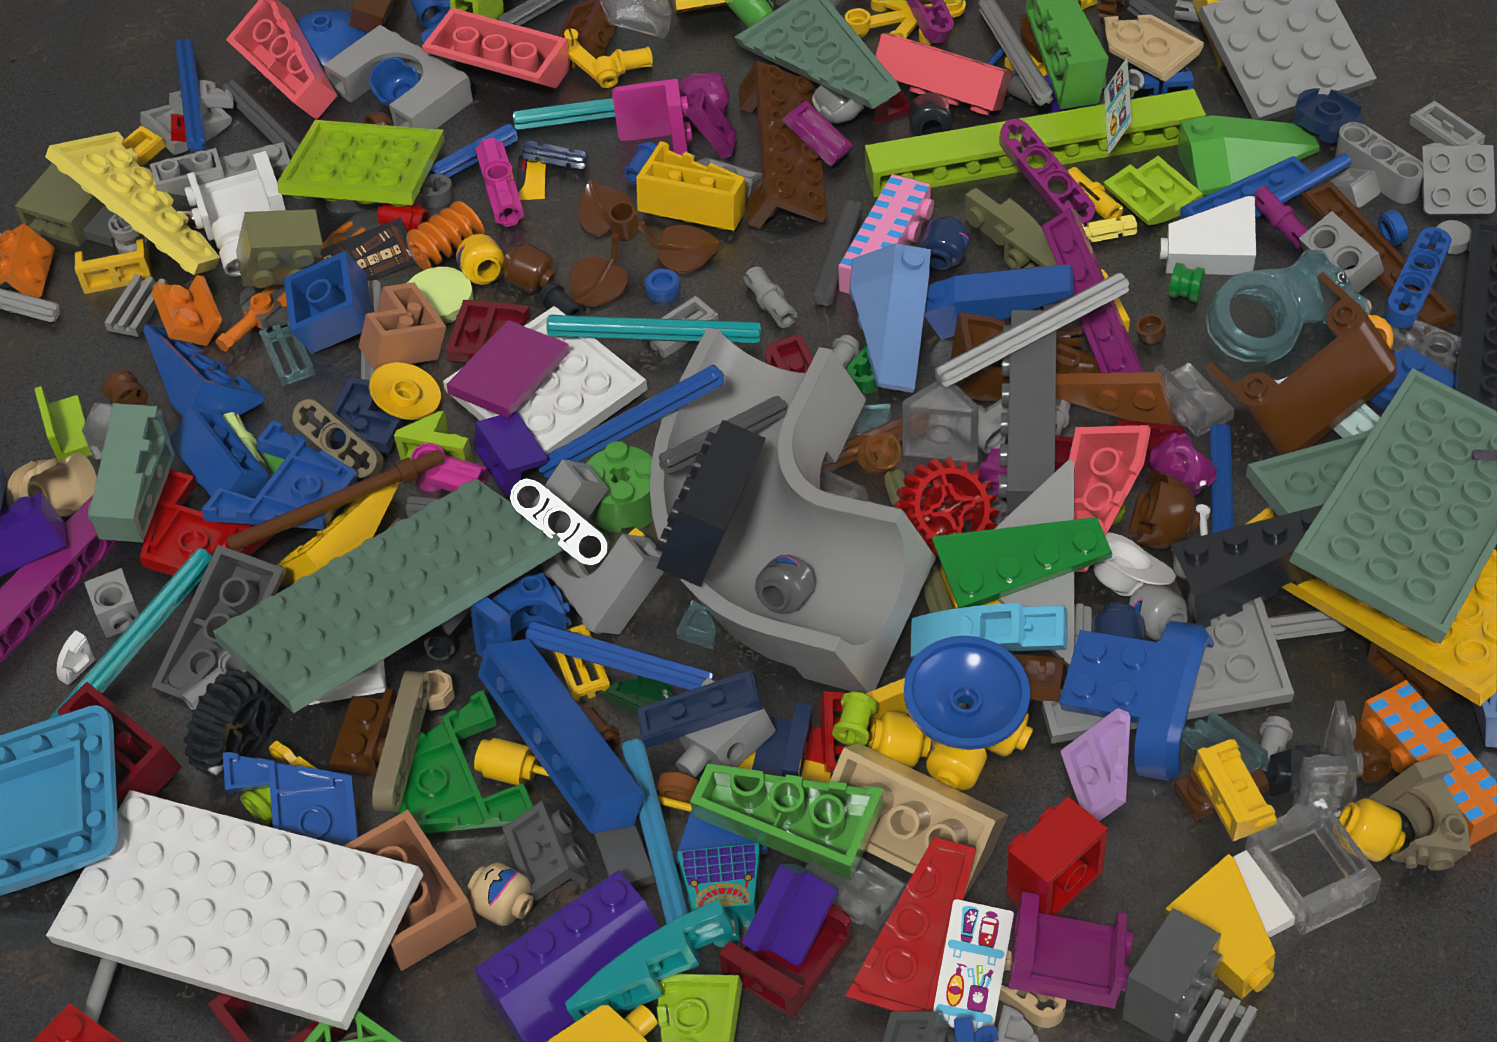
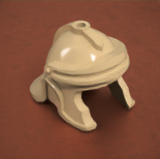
(63, 482)

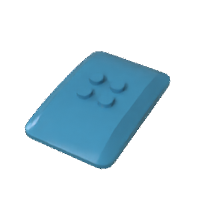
(56, 797)

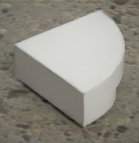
(74, 658)

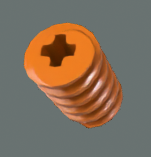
(442, 232)

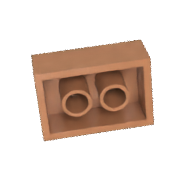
(438, 907)

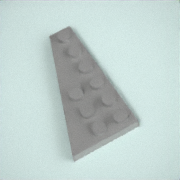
(1234, 675)

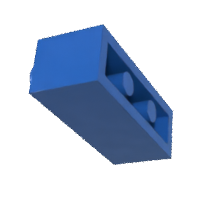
(217, 454)

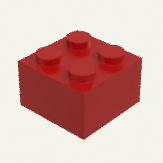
(1057, 857)

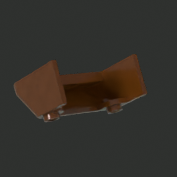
(1322, 389)

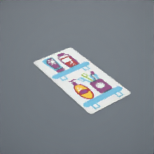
(1117, 106)
(973, 963)

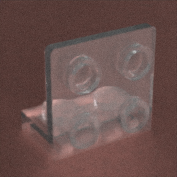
(1329, 775)

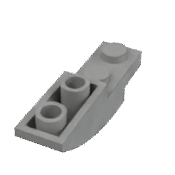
(172, 173)

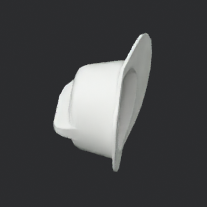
(1130, 567)

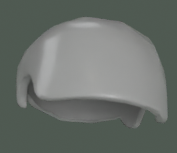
(834, 106)

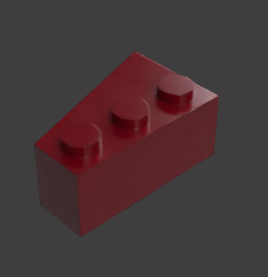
(140, 759)

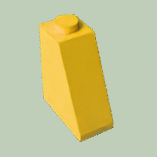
(1226, 906)

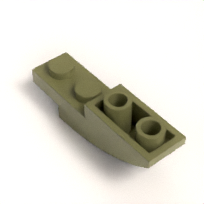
(1009, 227)

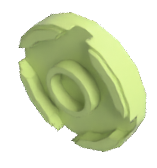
(444, 290)

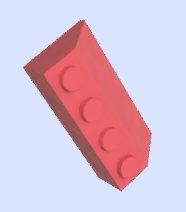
(500, 47)

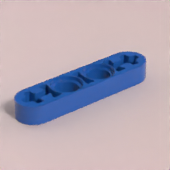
(1418, 277)

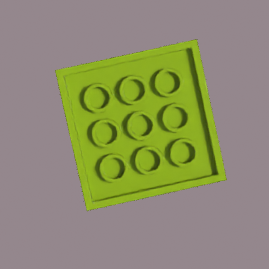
(361, 162)

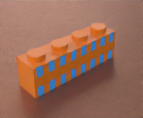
(1416, 733)

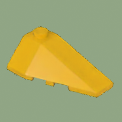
(339, 536)

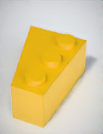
(689, 191)

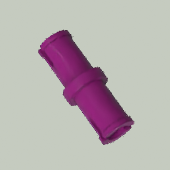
(1280, 216)

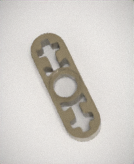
(321, 437)

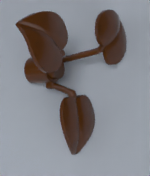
(604, 210)

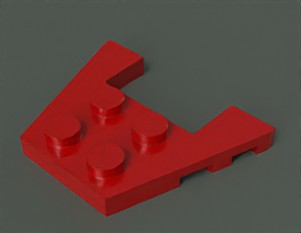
(181, 530)

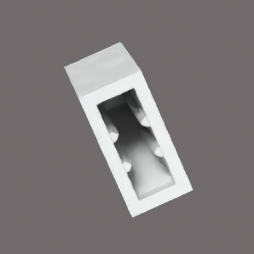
(1214, 239)

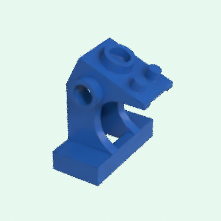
(512, 610)

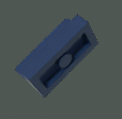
(788, 746)

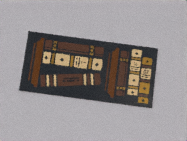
(376, 250)

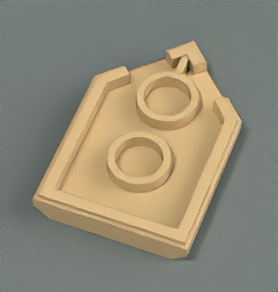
(1151, 44)

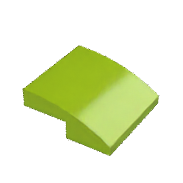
(1153, 191)

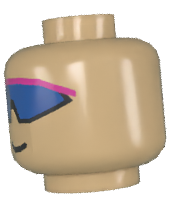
(500, 894)

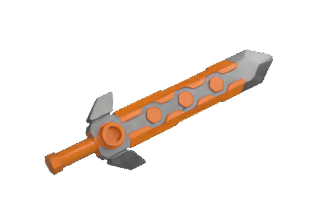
(270, 305)

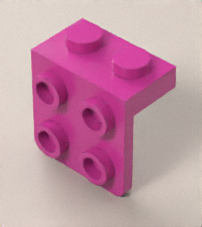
(652, 111)

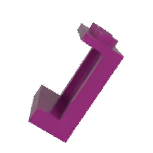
(1069, 955)

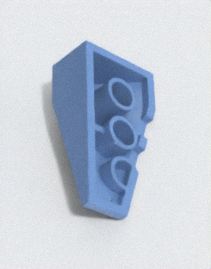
(890, 304)

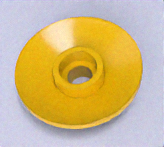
(404, 391)

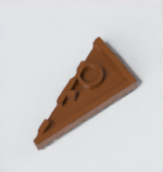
(1123, 395)

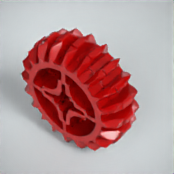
(941, 481)

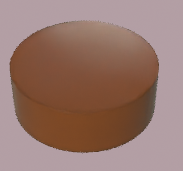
(676, 786)

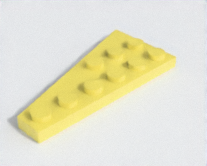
(130, 191)

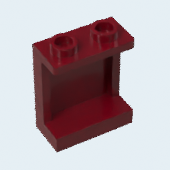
(778, 980)

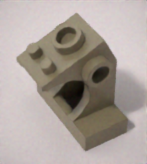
(1434, 814)

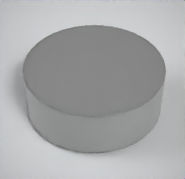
(1459, 234)

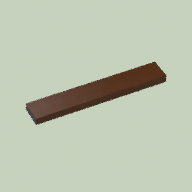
(1329, 198)

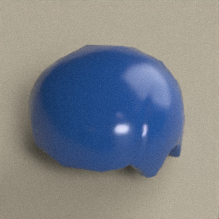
(392, 79)

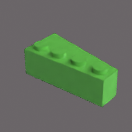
(1069, 51)
(791, 814)

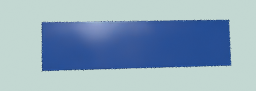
(1273, 177)

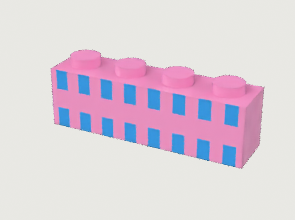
(892, 220)

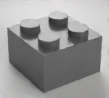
(1172, 977)

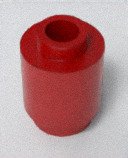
(411, 215)

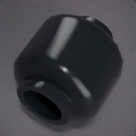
(929, 114)

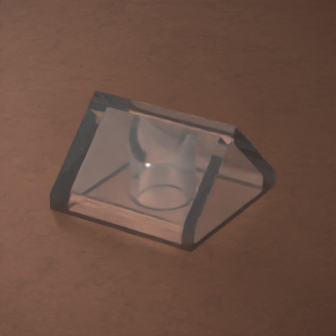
(941, 424)

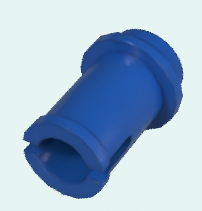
(643, 153)

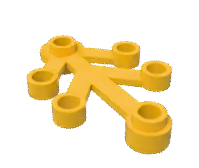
(861, 21)

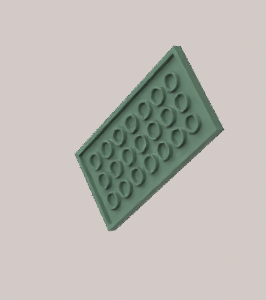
(1412, 509)
(385, 594)

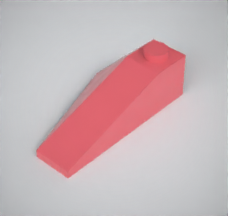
(1105, 469)

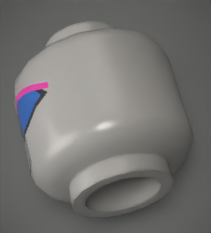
(1158, 606)

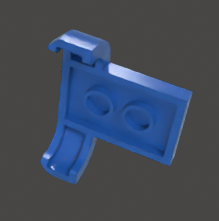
(1144, 679)

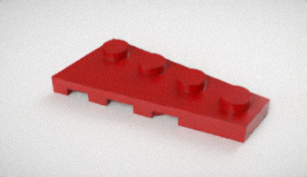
(908, 954)

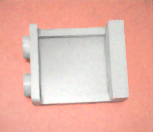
(239, 193)

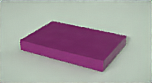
(508, 369)

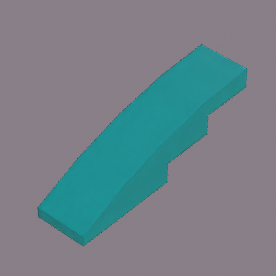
(636, 972)

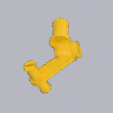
(605, 68)

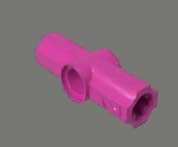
(499, 182)

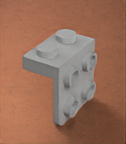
(1458, 179)

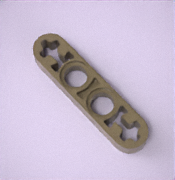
(401, 742)

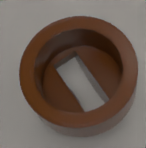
(378, 118)
(1149, 320)

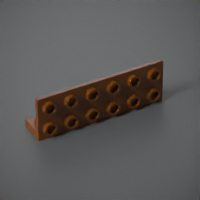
(789, 166)

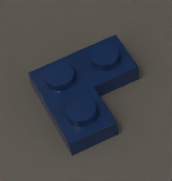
(358, 411)

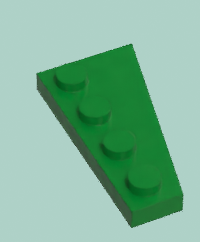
(1011, 559)

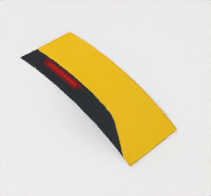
(530, 179)

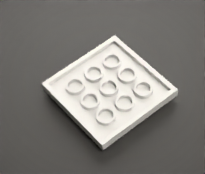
(576, 394)

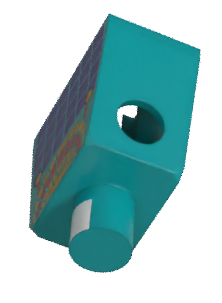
(726, 875)

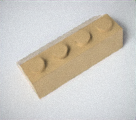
(918, 810)

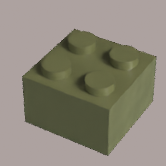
(277, 245)

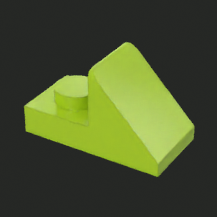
(432, 430)

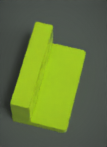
(63, 425)

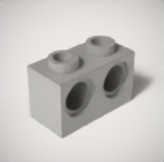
(1346, 250)

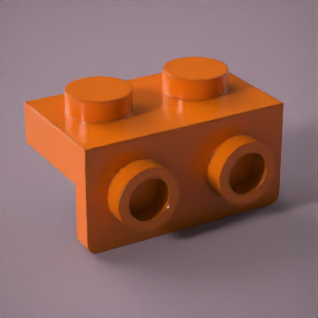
(25, 260)

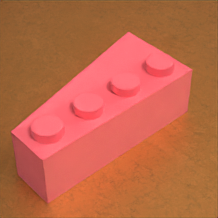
(282, 54)

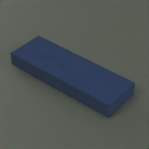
(699, 708)

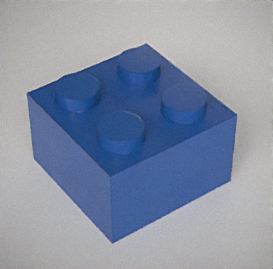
(327, 302)

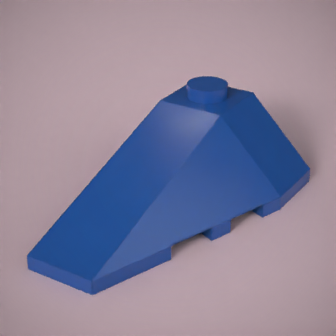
(995, 294)
(197, 379)

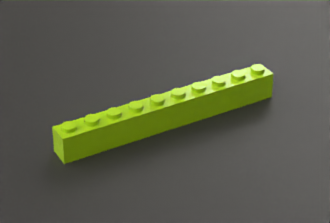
(1068, 134)

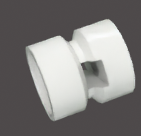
(226, 235)

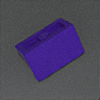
(507, 449)
(791, 913)

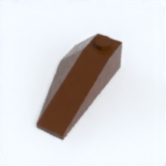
(987, 383)

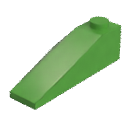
(1228, 149)

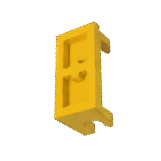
(112, 270)
(1233, 790)

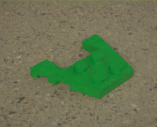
(440, 783)

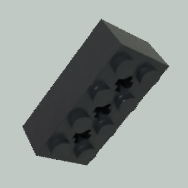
(708, 502)

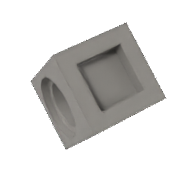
(112, 602)

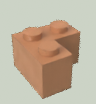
(402, 328)

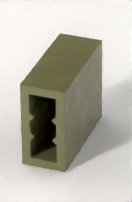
(58, 207)

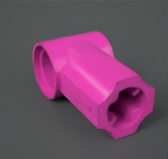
(449, 474)

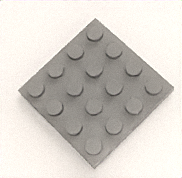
(1284, 49)

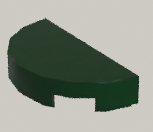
(636, 693)

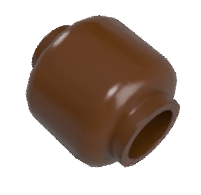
(528, 268)

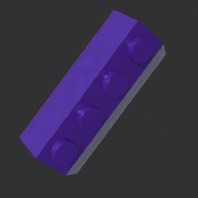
(560, 955)

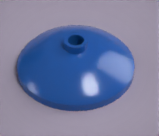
(328, 32)
(969, 673)

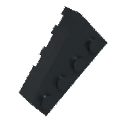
(1240, 564)

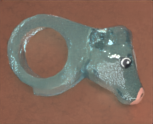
(1290, 296)

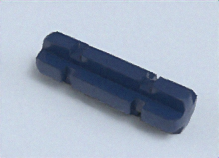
(555, 155)

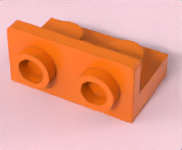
(188, 313)

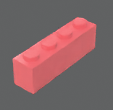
(944, 73)

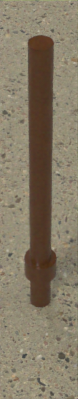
(404, 471)

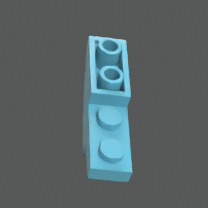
(1005, 624)

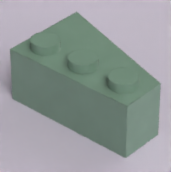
(130, 473)

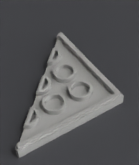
(1048, 504)

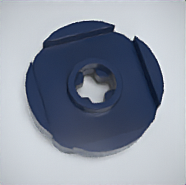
(1325, 113)

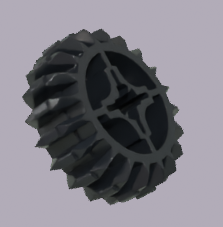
(228, 719)

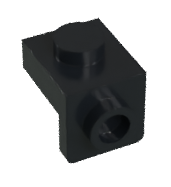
(1285, 769)

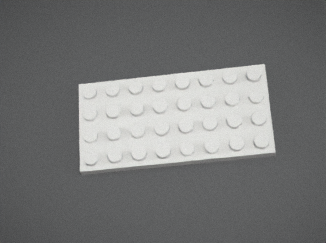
(239, 908)

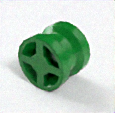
(1186, 282)

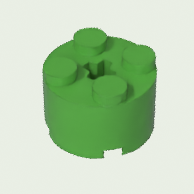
(627, 476)

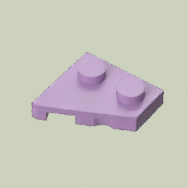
(1100, 764)

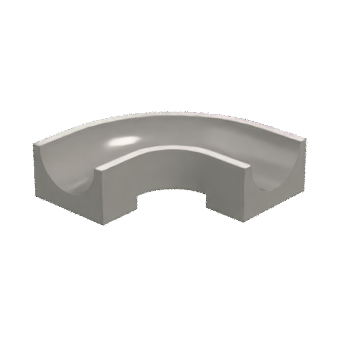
(861, 553)

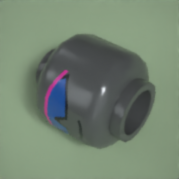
(784, 584)

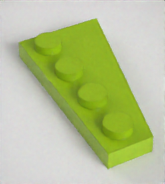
(699, 1007)

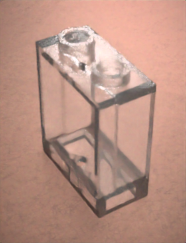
(1329, 902)

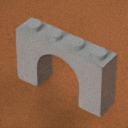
(427, 105)
(624, 578)

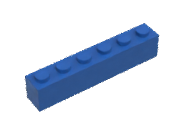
(561, 736)

